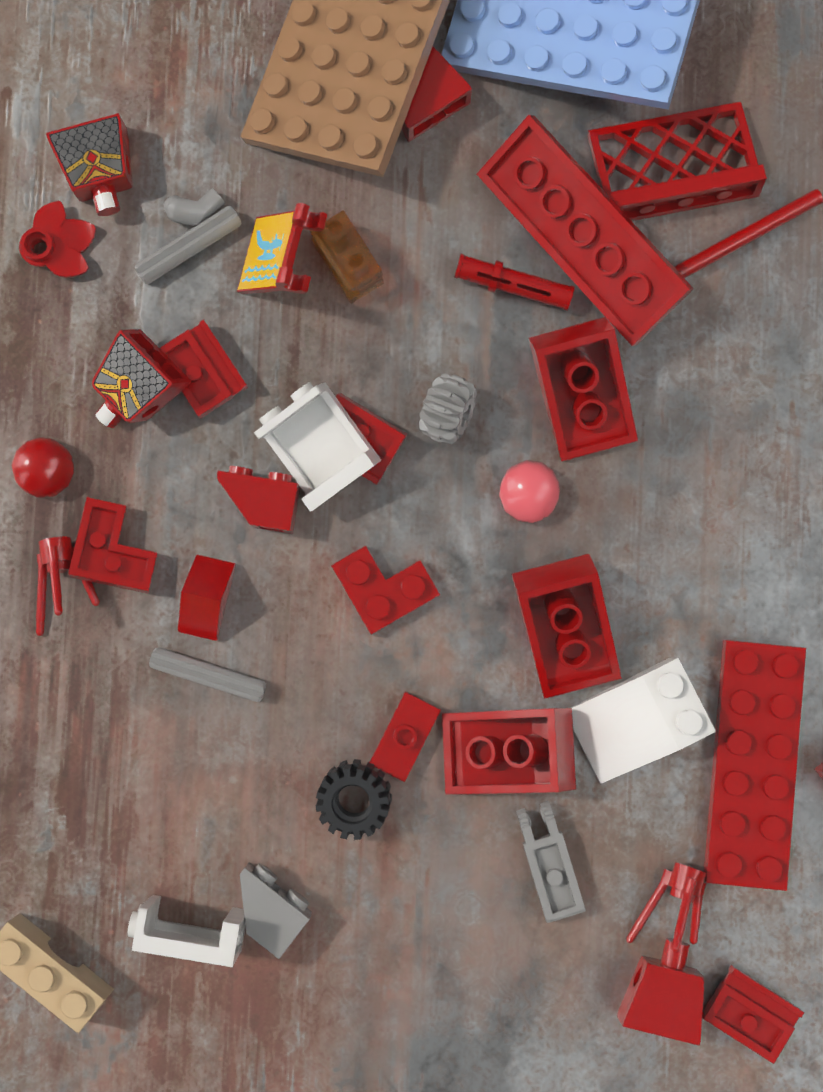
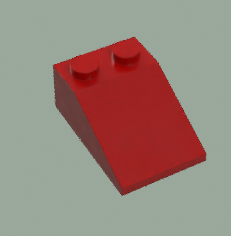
(584, 388)
(567, 625)
(509, 751)

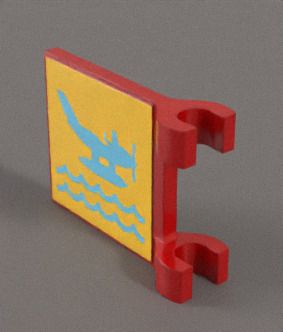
(274, 249)

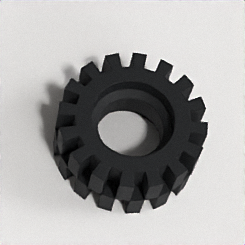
(345, 821)

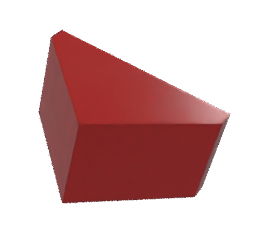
(205, 597)

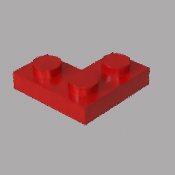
(101, 557)
(379, 599)

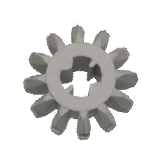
(447, 408)

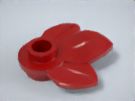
(63, 239)

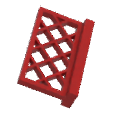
(690, 191)

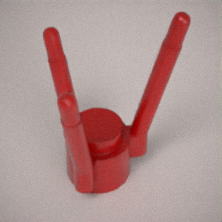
(55, 559)
(687, 885)

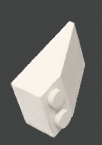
(640, 720)

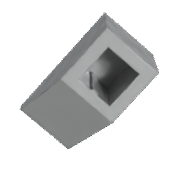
(269, 911)

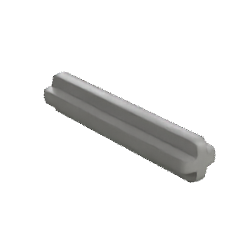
(188, 245)
(207, 674)

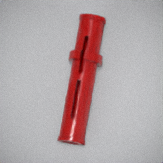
(514, 282)

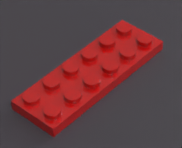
(584, 231)
(754, 765)

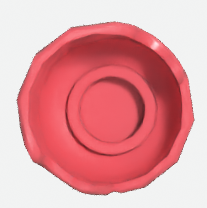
(529, 491)

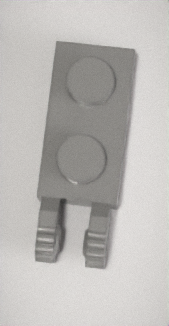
(551, 867)

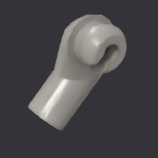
(190, 211)

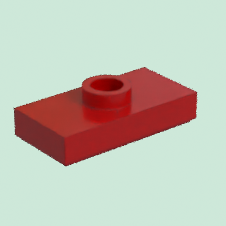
(404, 736)

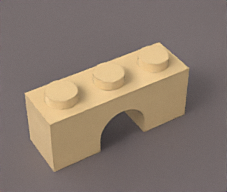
(63, 989)

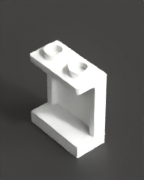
(317, 443)
(184, 940)

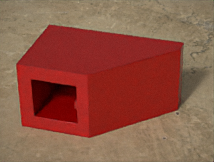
(263, 502)

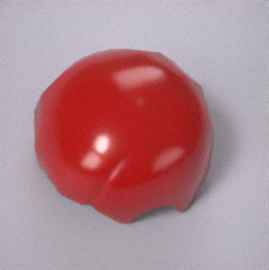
(42, 467)

